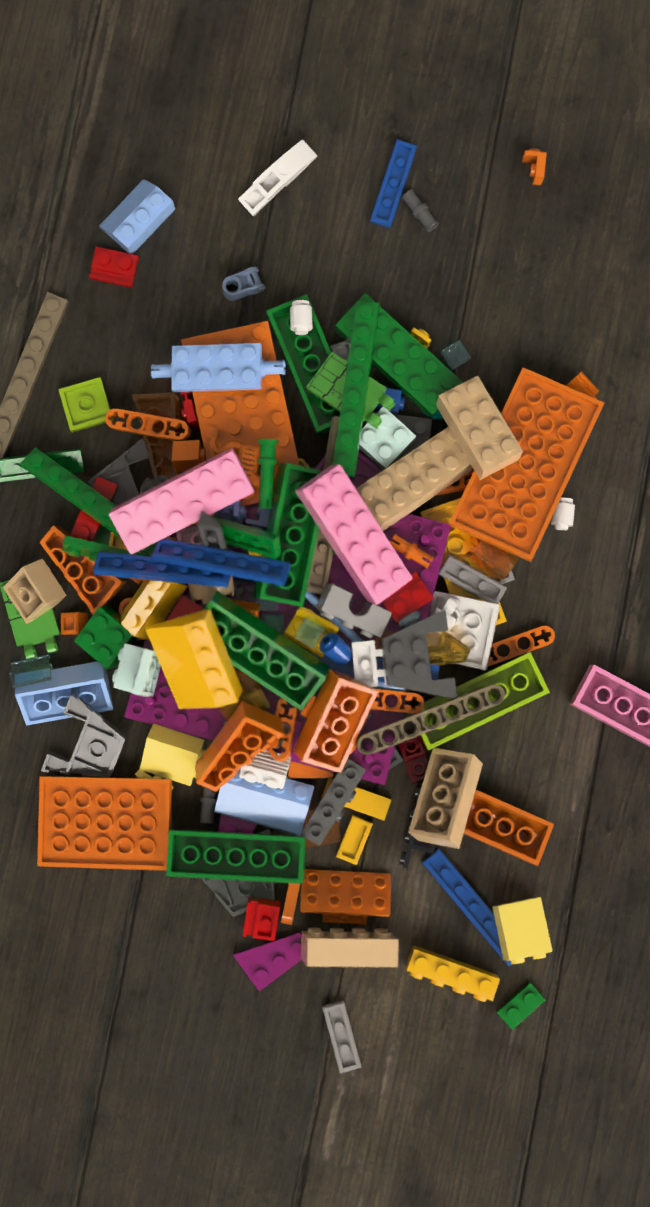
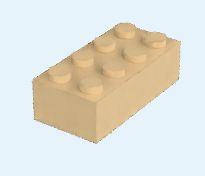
(479, 427)
(445, 798)
(349, 948)

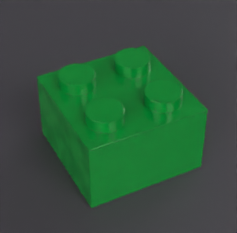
(105, 636)

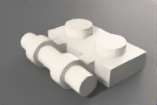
(365, 663)

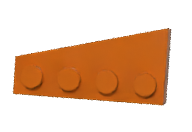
(91, 588)
(236, 744)

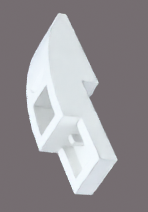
(277, 177)

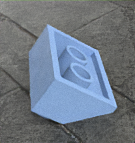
(138, 216)

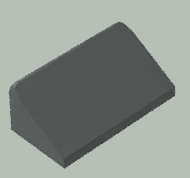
(211, 532)

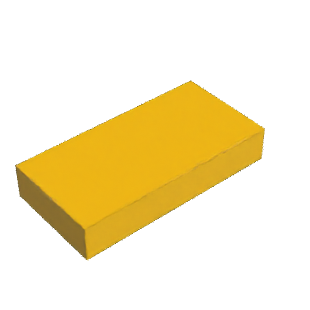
(354, 839)

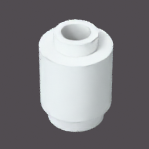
(301, 317)
(564, 514)

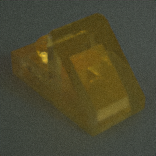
(449, 651)

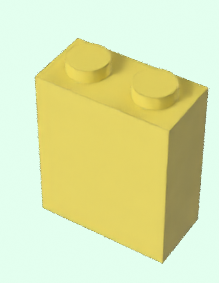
(172, 754)
(522, 930)

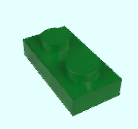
(520, 1005)

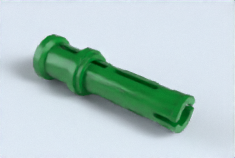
(266, 461)

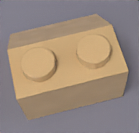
(34, 590)

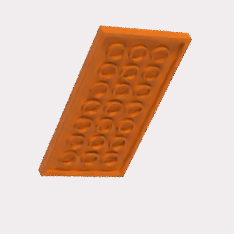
(246, 413)
(520, 499)

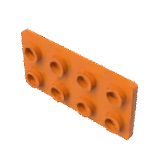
(346, 895)

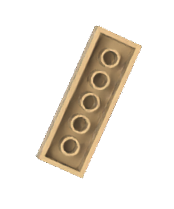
(414, 479)

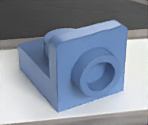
(233, 511)
(263, 515)

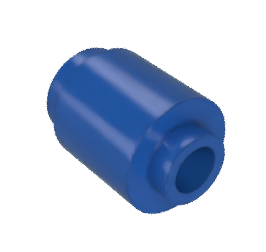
(336, 649)

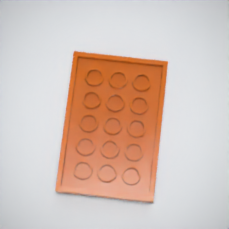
(104, 822)

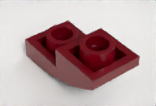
(414, 759)

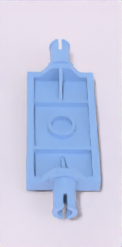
(217, 367)

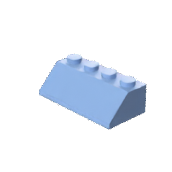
(48, 699)
(270, 807)

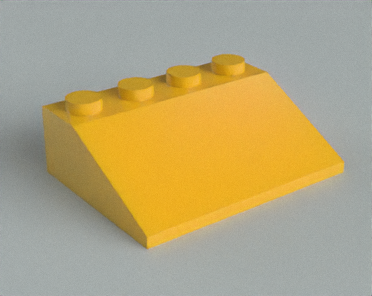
(195, 661)

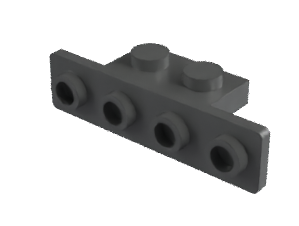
(331, 805)

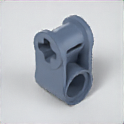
(244, 283)

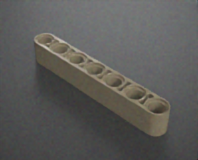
(439, 712)

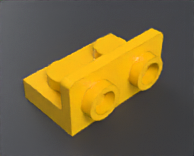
(298, 619)

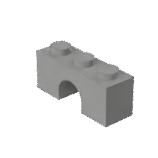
(335, 603)

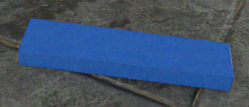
(393, 183)

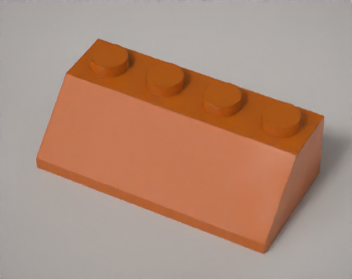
(335, 721)

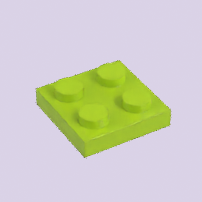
(85, 404)

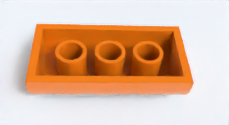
(507, 828)

